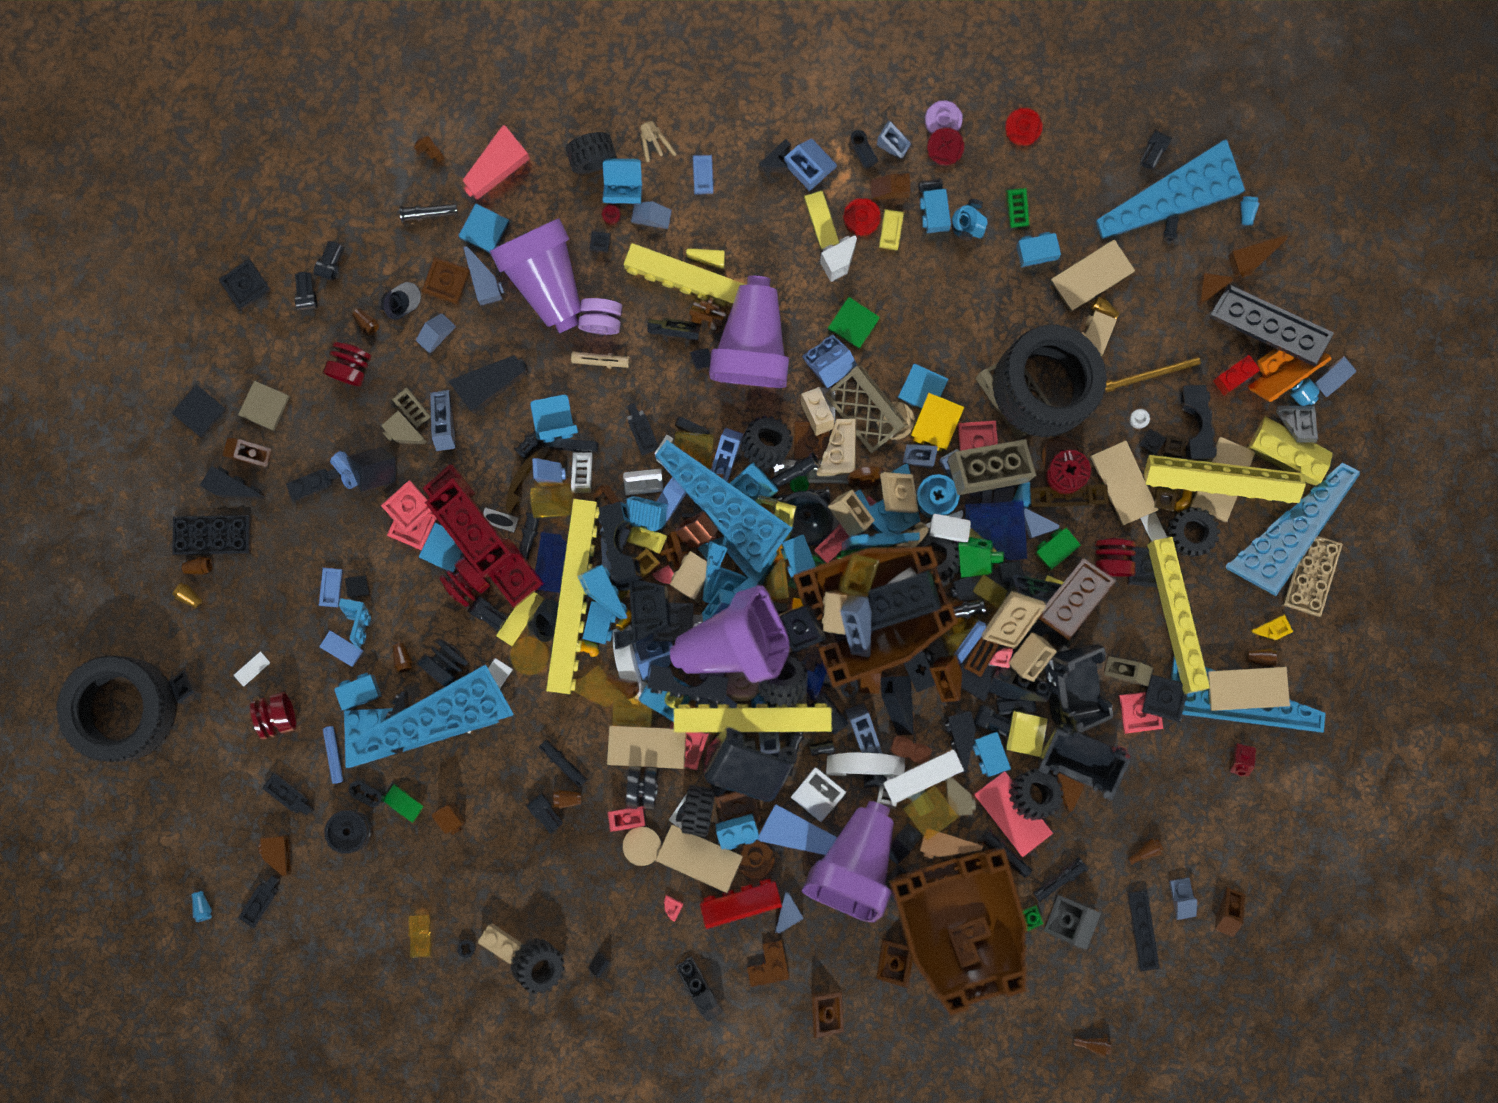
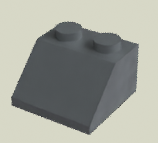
(1072, 922)

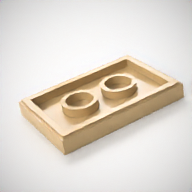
(1013, 620)

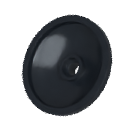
(814, 527)

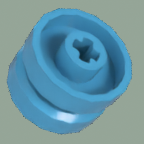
(939, 485)

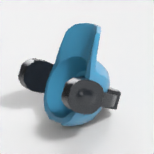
(968, 221)

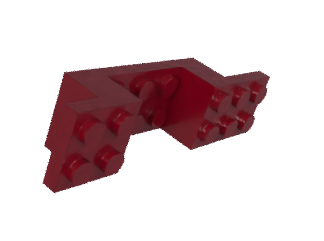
(477, 538)

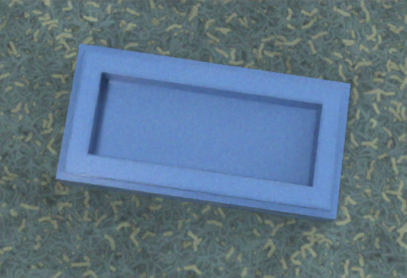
(703, 174)
(331, 587)
(341, 648)

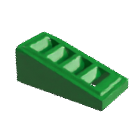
(1023, 192)

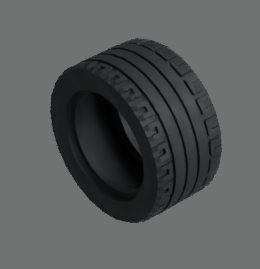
(1078, 358)
(76, 700)

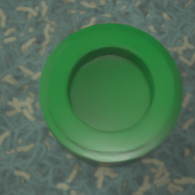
(799, 483)

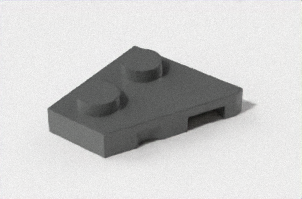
(1299, 422)

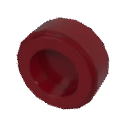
(611, 214)

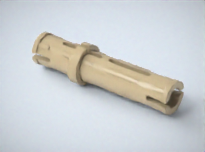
(623, 361)

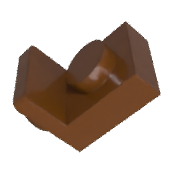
(427, 145)
(605, 490)

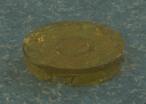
(529, 656)

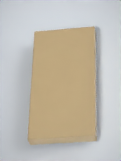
(1092, 275)
(1125, 483)
(1221, 504)
(1313, 577)
(1248, 688)
(646, 747)
(699, 859)

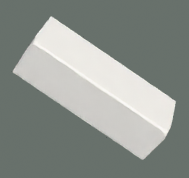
(643, 481)
(950, 528)

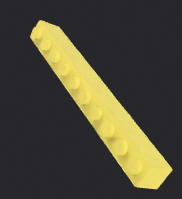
(572, 596)

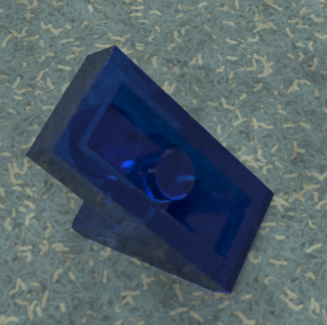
(815, 680)

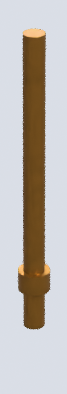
(1111, 385)

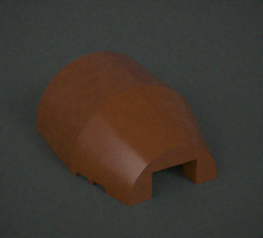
(889, 644)
(953, 894)

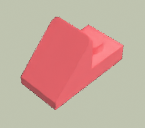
(626, 819)

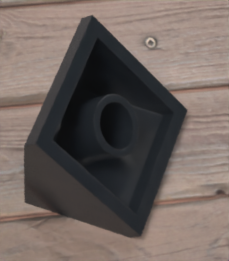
(373, 468)

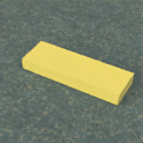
(821, 219)
(518, 619)

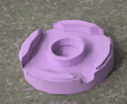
(943, 115)

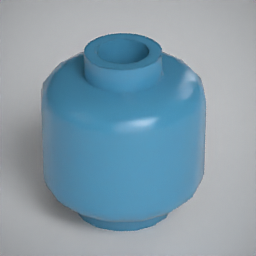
(1305, 392)

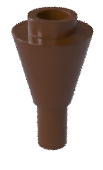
(626, 687)
(1150, 849)
(1098, 1045)

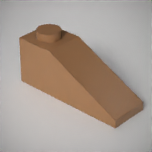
(945, 844)

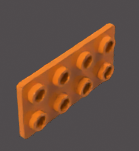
(1282, 373)

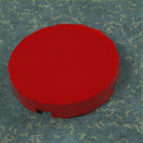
(1023, 126)
(861, 216)

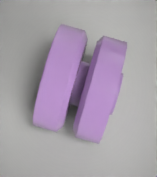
(600, 316)

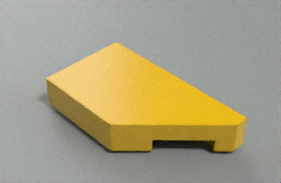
(1274, 629)

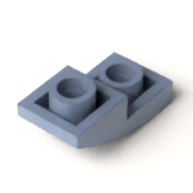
(1335, 376)

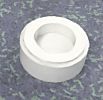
(1139, 418)

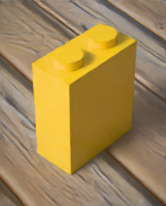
(937, 422)

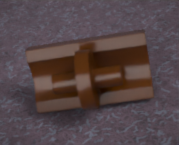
(707, 311)
(672, 549)

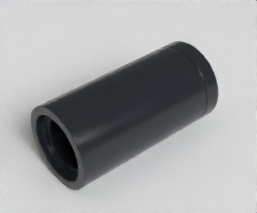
(838, 721)

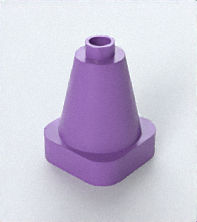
(543, 273)
(752, 339)
(738, 639)
(856, 866)

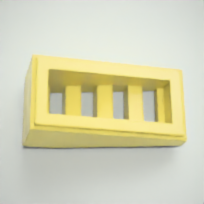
(711, 257)

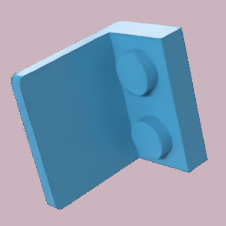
(358, 612)

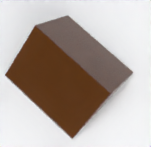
(894, 963)
(827, 1013)

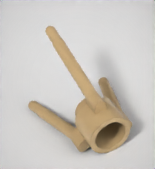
(651, 133)

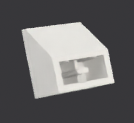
(837, 258)
(818, 794)

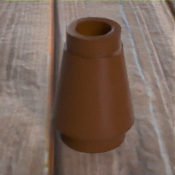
(366, 322)
(200, 565)
(1263, 657)
(402, 659)
(566, 798)

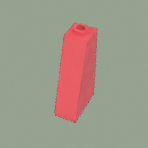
(495, 164)

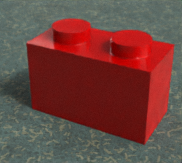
(1236, 375)

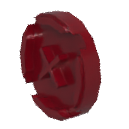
(945, 146)

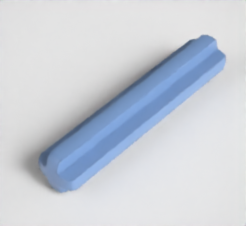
(970, 641)
(332, 754)

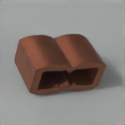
(696, 530)
(915, 752)

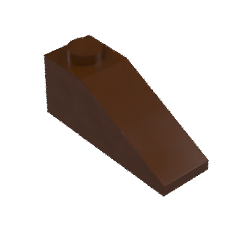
(1247, 259)

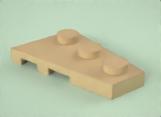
(841, 450)

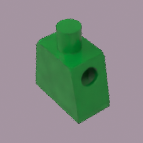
(978, 557)

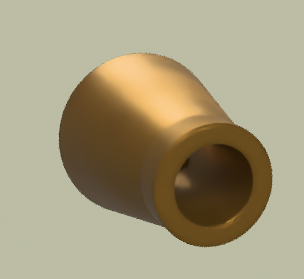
(1103, 306)
(186, 595)

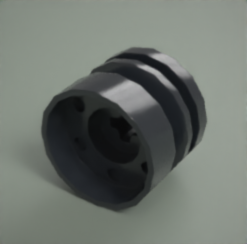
(443, 662)

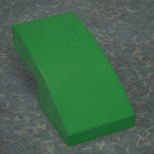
(403, 803)

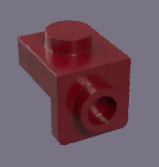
(1243, 760)

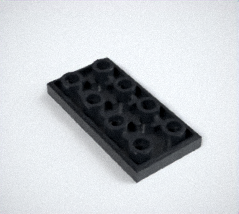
(211, 535)

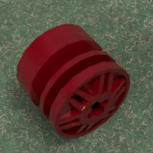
(347, 364)
(1065, 482)
(1115, 557)
(464, 582)
(273, 715)

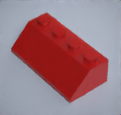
(740, 904)

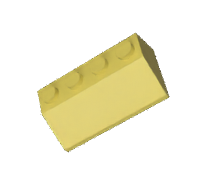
(1280, 448)

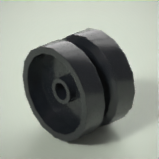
(645, 788)
(339, 839)

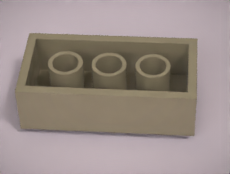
(991, 467)

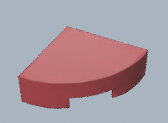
(664, 575)
(1002, 657)
(672, 907)

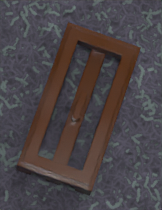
(973, 669)

